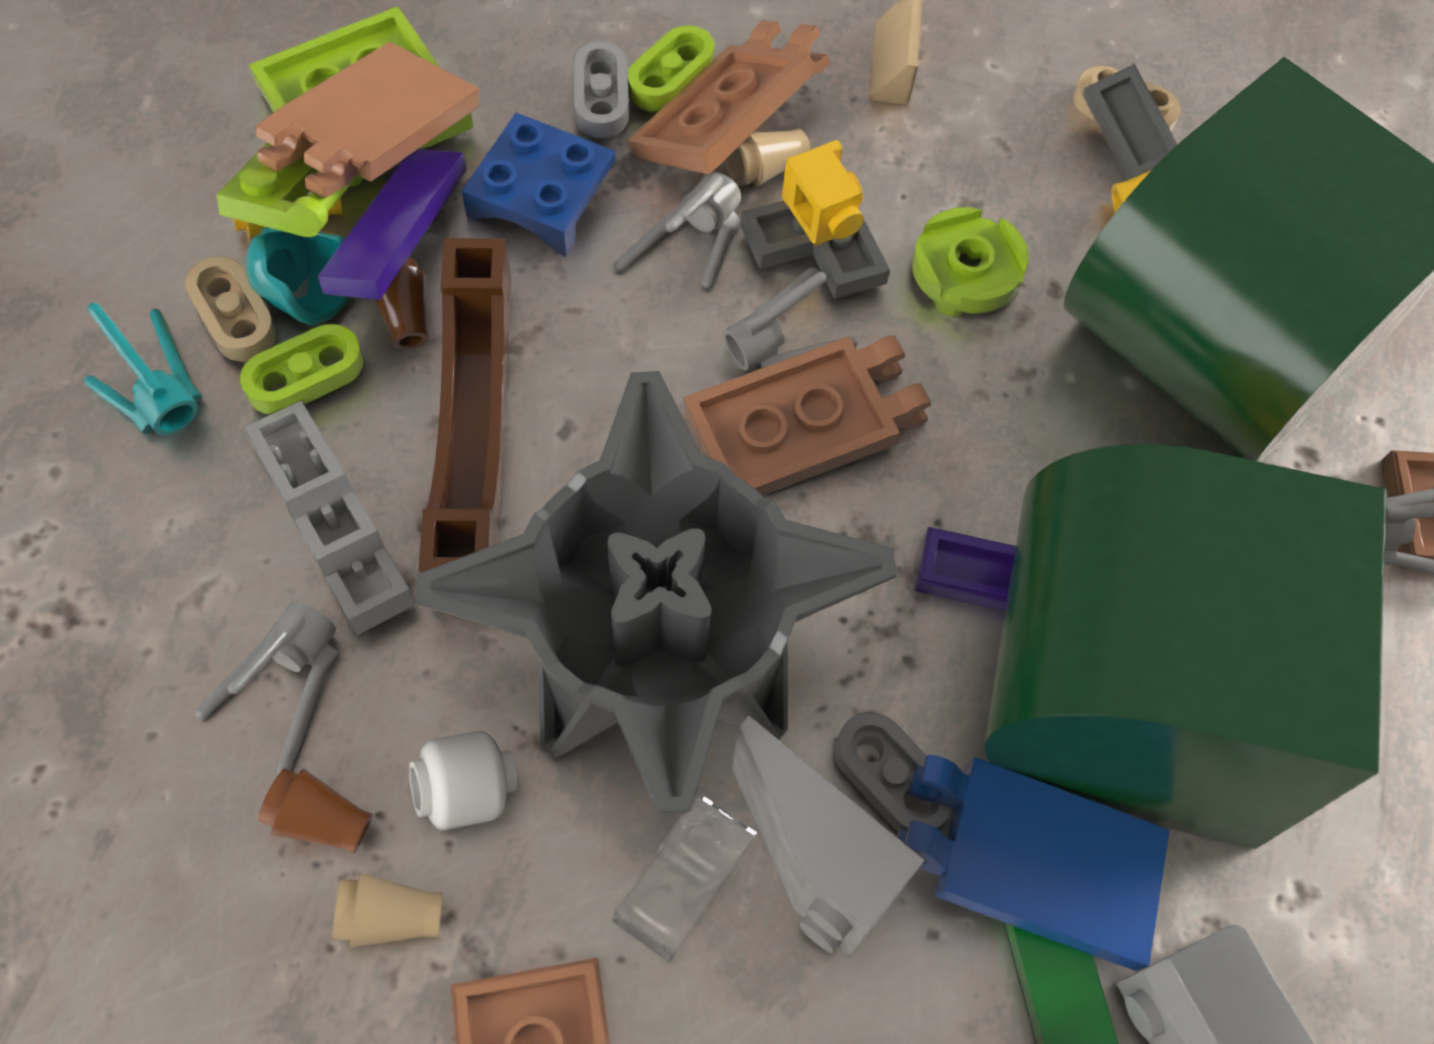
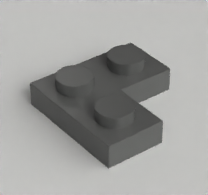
(848, 263)

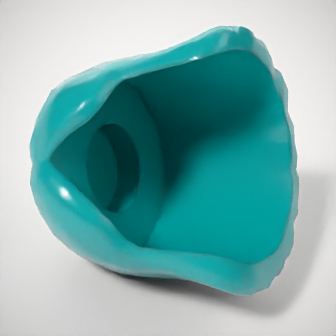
(282, 262)

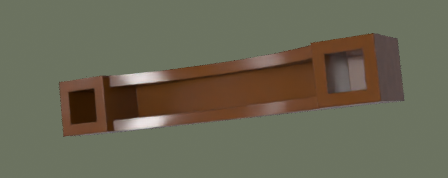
(469, 449)

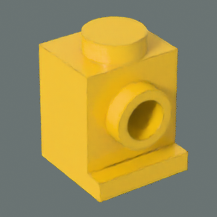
(823, 194)

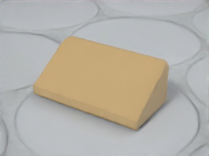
(896, 53)

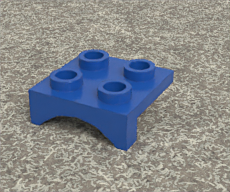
(538, 180)

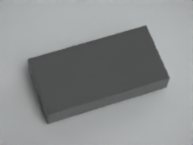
(1130, 121)

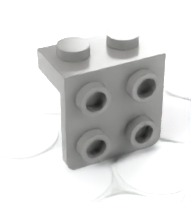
(1212, 996)

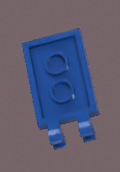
(1042, 858)

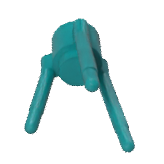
(160, 399)

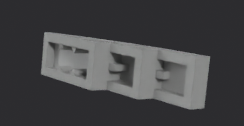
(330, 517)

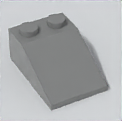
(826, 849)

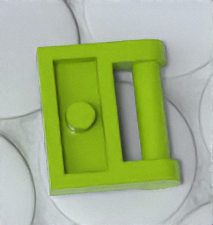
(277, 198)

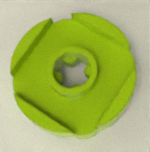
(966, 288)

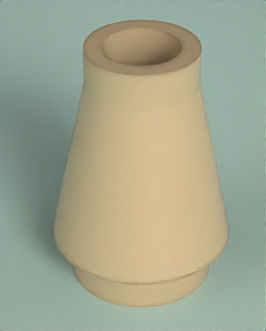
(765, 156)
(384, 911)

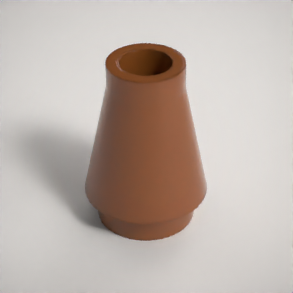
(312, 812)

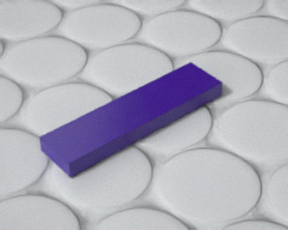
(392, 225)

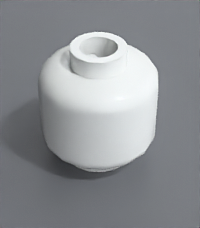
(462, 780)

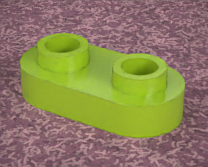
(669, 66)
(302, 368)

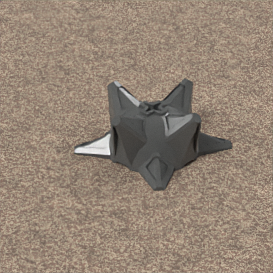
(657, 596)

